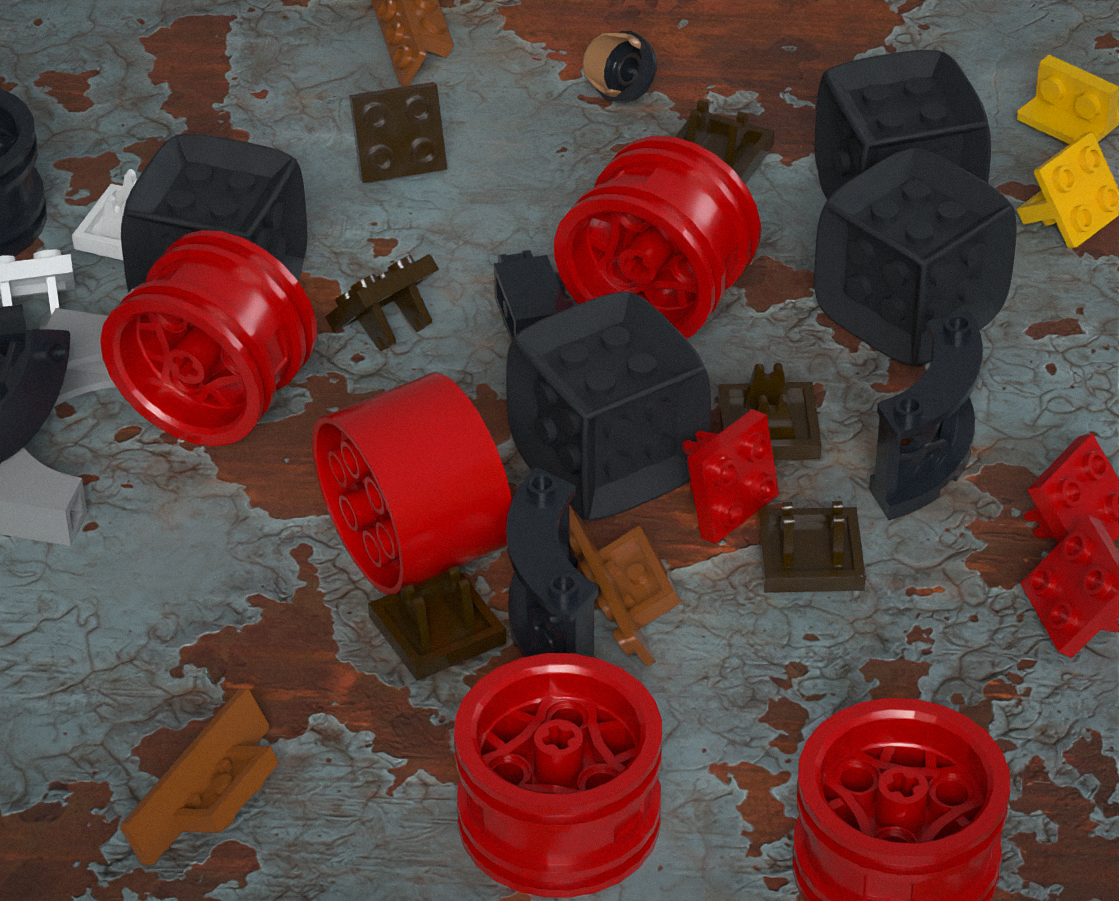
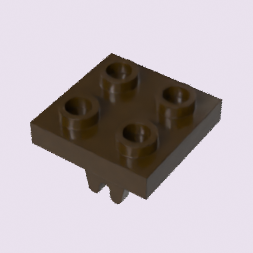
(398, 132)
(733, 141)
(372, 293)
(788, 408)
(811, 549)
(437, 623)

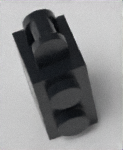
(527, 290)

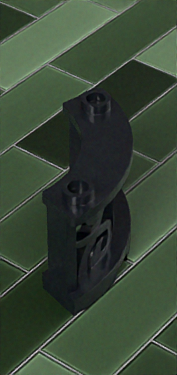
(30, 382)
(934, 416)
(547, 594)

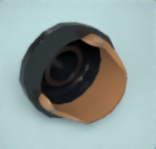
(620, 65)

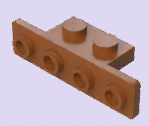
(411, 29)
(631, 582)
(205, 782)

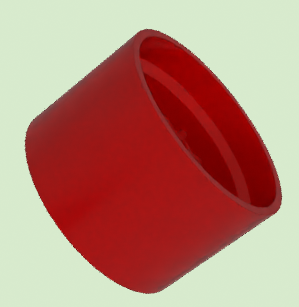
(412, 482)

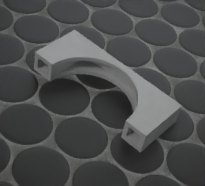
(35, 498)

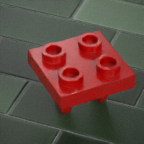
(731, 474)
(1074, 487)
(1077, 587)

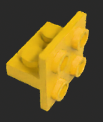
(1071, 102)
(1074, 192)

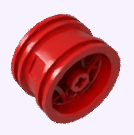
(661, 226)
(209, 338)
(558, 774)
(900, 806)

